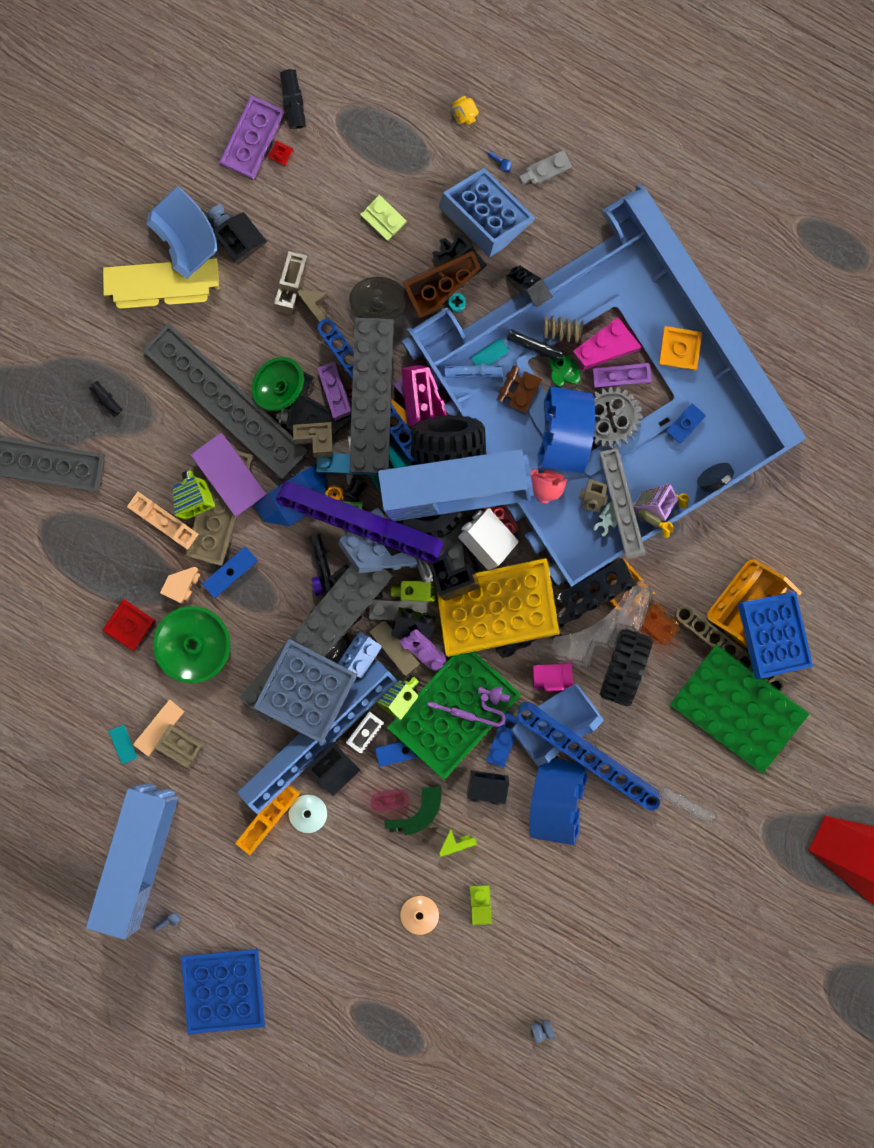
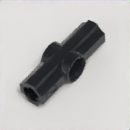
(292, 99)

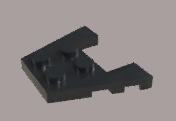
(308, 411)

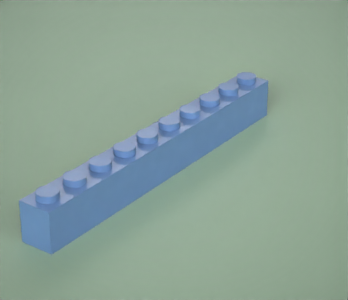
(304, 750)

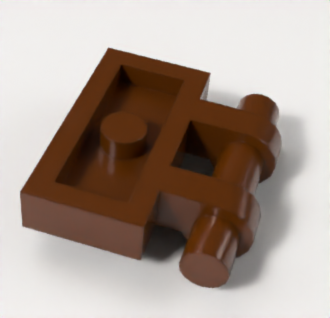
(524, 393)

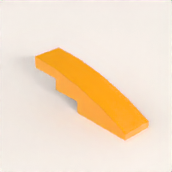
(267, 819)

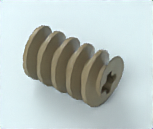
(562, 329)

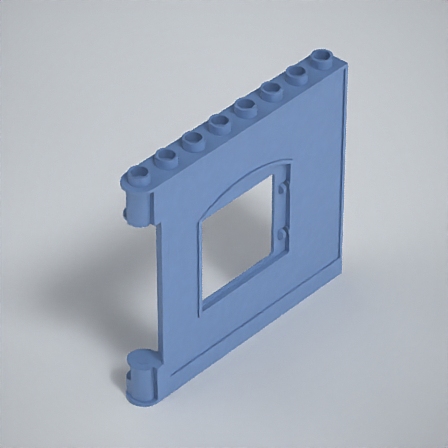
(653, 286)

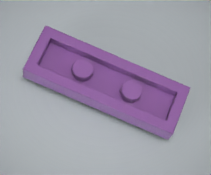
(622, 375)
(335, 390)

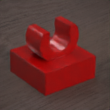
(280, 153)

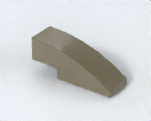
(290, 283)
(391, 644)

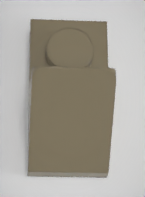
(311, 300)

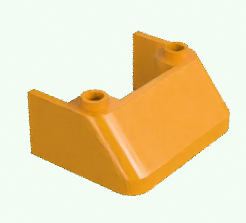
(750, 583)

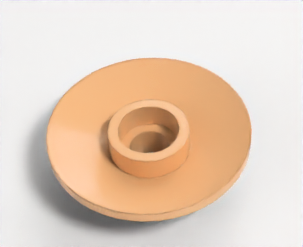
(426, 907)

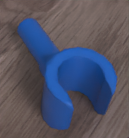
(505, 163)

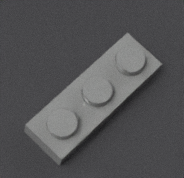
(387, 609)

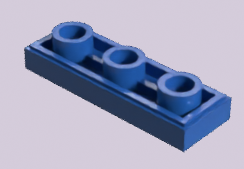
(221, 581)
(393, 754)

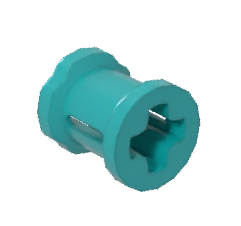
(461, 299)

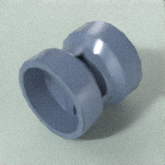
(217, 215)
(538, 1031)

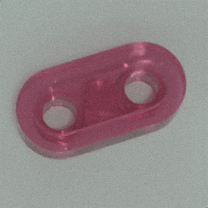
(389, 800)

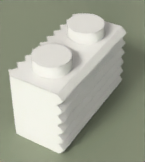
(365, 732)

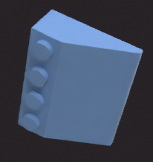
(485, 211)

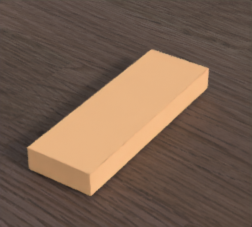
(150, 737)

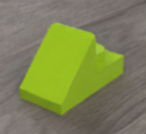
(450, 845)
(480, 905)

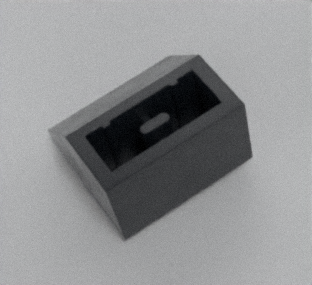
(239, 237)
(333, 769)

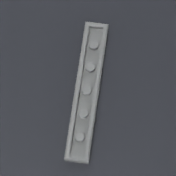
(622, 503)

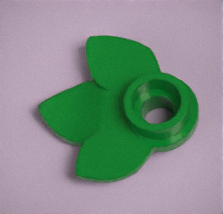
(567, 372)

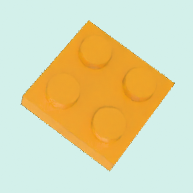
(680, 348)

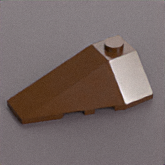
(436, 285)

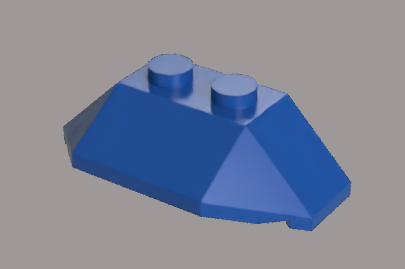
(275, 513)

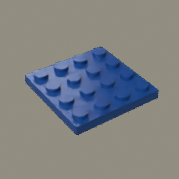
(775, 635)
(223, 991)

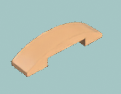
(162, 520)

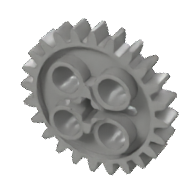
(628, 412)

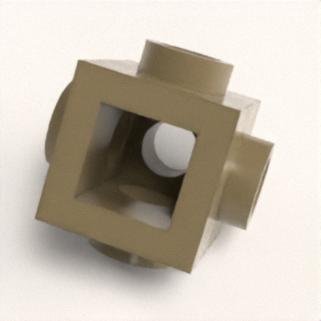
(593, 500)

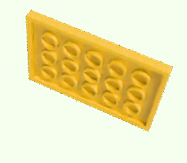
(507, 609)

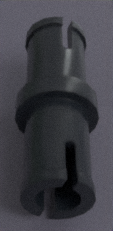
(105, 399)

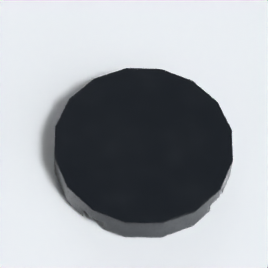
(714, 476)

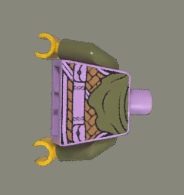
(656, 504)

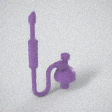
(494, 696)

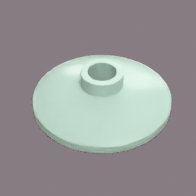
(317, 809)

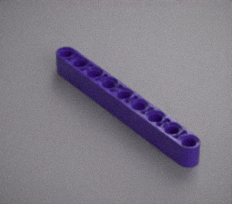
(359, 521)

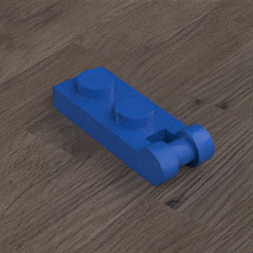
(502, 742)

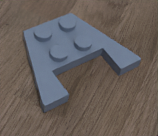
(370, 555)

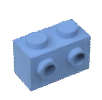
(360, 654)

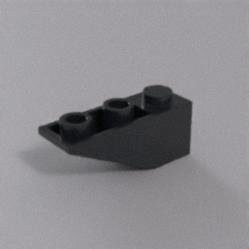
(529, 285)

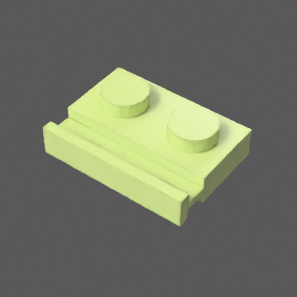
(383, 218)

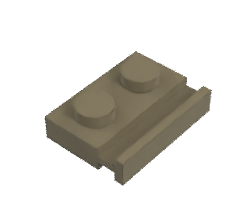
(178, 745)

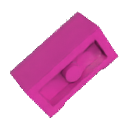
(552, 677)

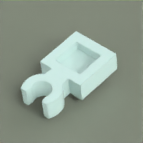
(608, 518)

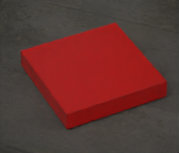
(128, 625)

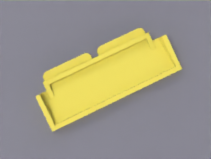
(148, 283)

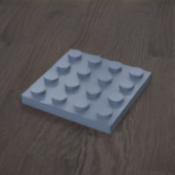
(305, 691)

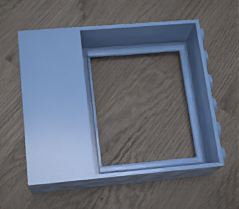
(456, 485)
(132, 861)

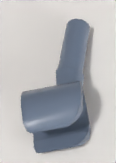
(174, 918)

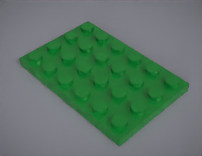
(738, 710)
(435, 733)

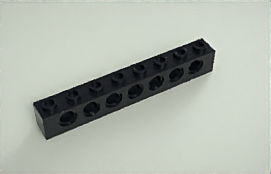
(584, 589)

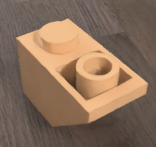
(179, 584)

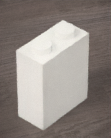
(488, 538)

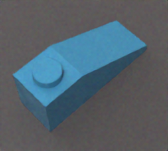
(337, 465)

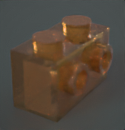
(659, 624)

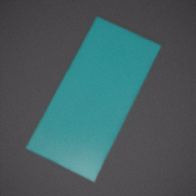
(490, 353)
(123, 744)

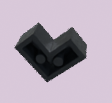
(452, 582)

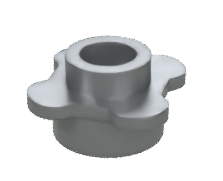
(282, 416)

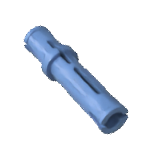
(474, 371)

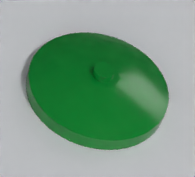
(192, 644)

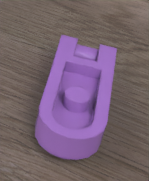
(424, 650)

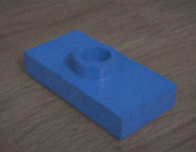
(686, 423)

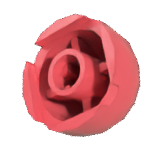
(547, 485)

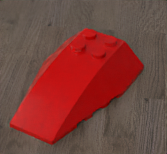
(848, 852)

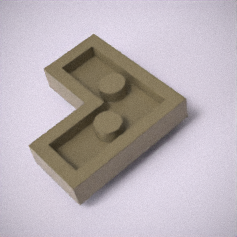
(317, 433)

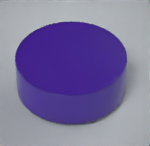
(317, 586)

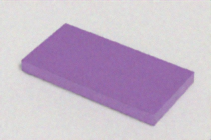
(252, 137)
(228, 474)

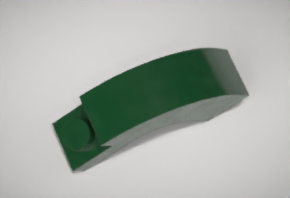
(430, 806)

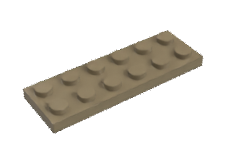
(214, 526)

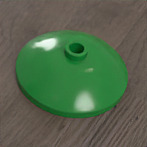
(272, 379)

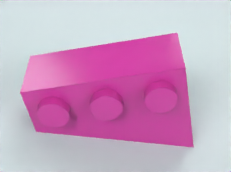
(608, 344)
(421, 394)

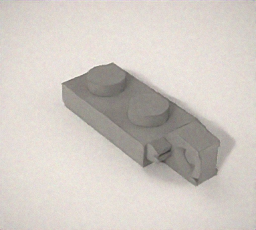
(546, 169)

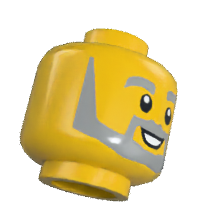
(464, 110)

